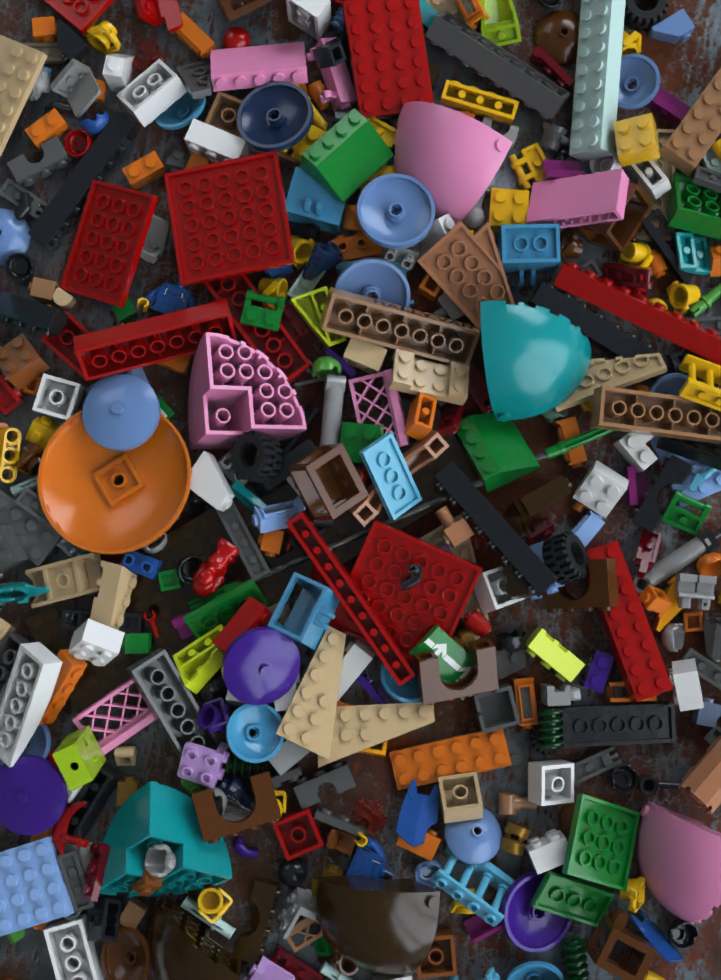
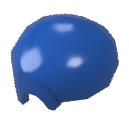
(95, 127)

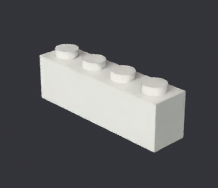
(651, 177)

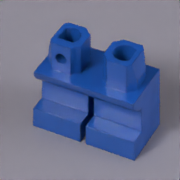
(142, 564)

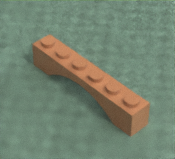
(415, 457)

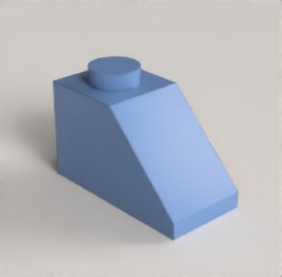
(673, 29)

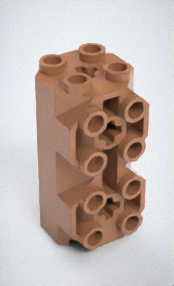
(703, 781)

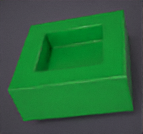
(169, 580)
(322, 947)

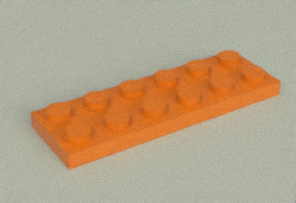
(449, 756)

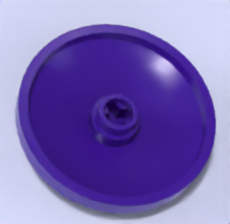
(260, 666)
(31, 795)
(527, 926)

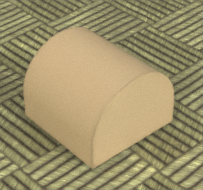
(63, 299)
(125, 755)

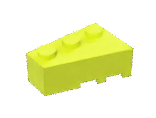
(310, 308)
(553, 655)
(199, 660)

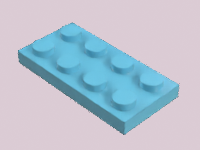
(390, 475)

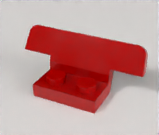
(160, 11)

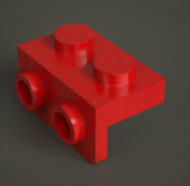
(9, 396)

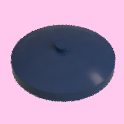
(275, 116)

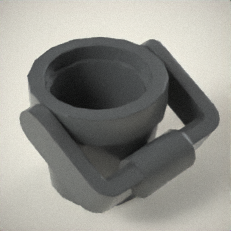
(553, 137)

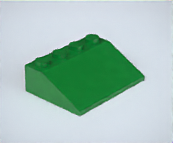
(346, 156)
(694, 207)
(495, 450)

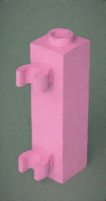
(337, 82)

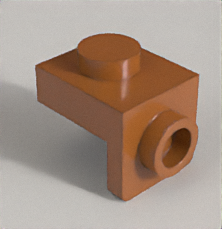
(342, 841)
(146, 884)

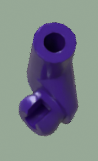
(243, 850)

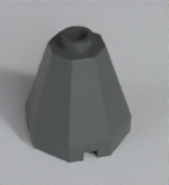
(712, 636)

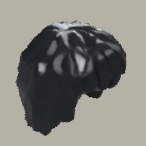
(213, 689)

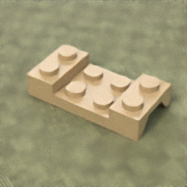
(437, 380)
(66, 579)

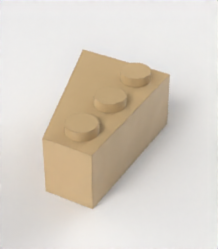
(113, 594)

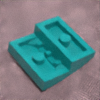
(692, 253)

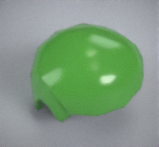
(326, 365)

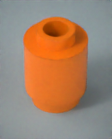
(658, 264)

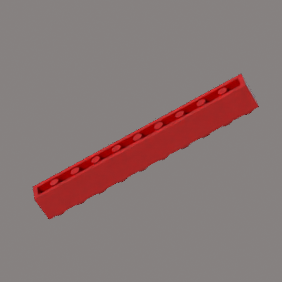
(639, 310)
(351, 597)

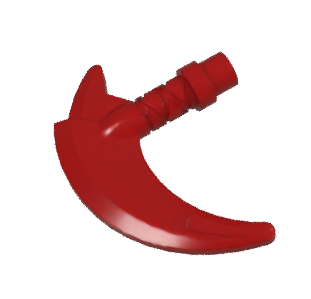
(60, 830)

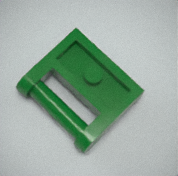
(259, 316)
(683, 518)

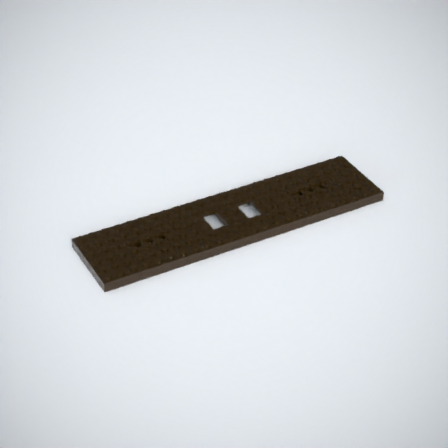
(200, 539)

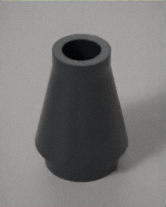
(306, 231)

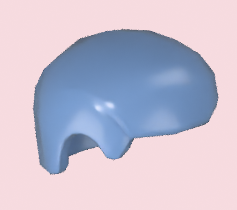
(425, 870)

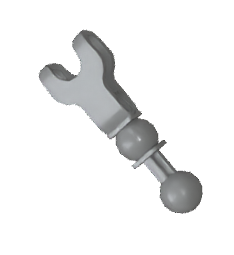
(476, 214)

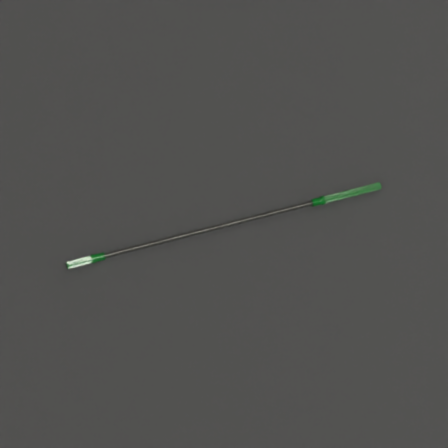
(558, 449)

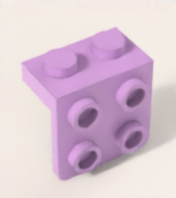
(203, 763)
(268, 971)

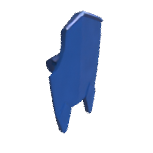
(417, 815)
(656, 938)

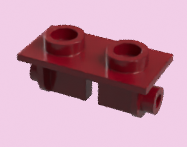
(293, 323)
(542, 530)

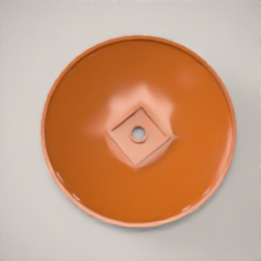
(108, 518)

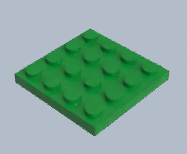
(601, 842)

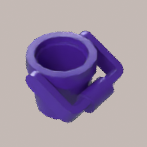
(212, 718)

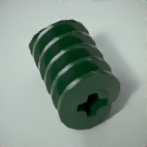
(550, 727)
(239, 766)
(576, 958)

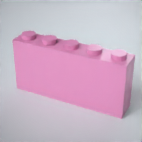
(258, 66)
(579, 199)

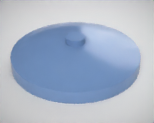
(395, 211)
(376, 280)
(121, 412)

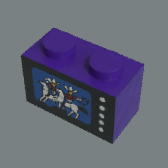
(597, 670)

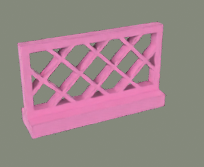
(394, 404)
(125, 730)

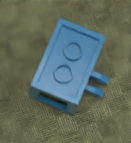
(313, 201)
(529, 249)
(310, 613)

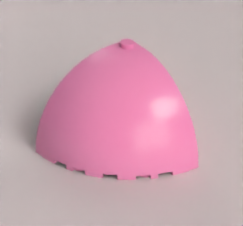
(448, 155)
(238, 393)
(680, 862)

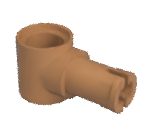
(510, 803)

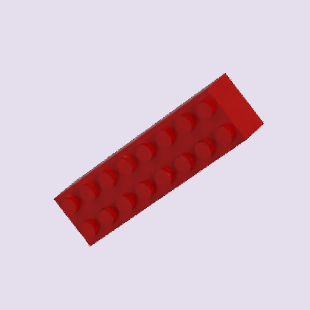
(150, 339)
(278, 345)
(631, 633)

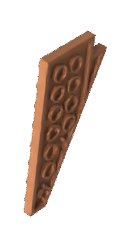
(468, 269)

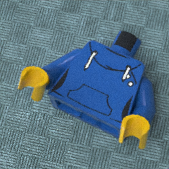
(167, 298)
(369, 860)

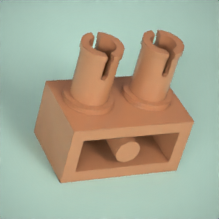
(454, 530)

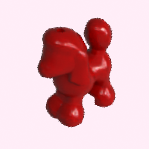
(211, 574)

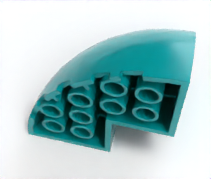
(530, 358)
(155, 817)

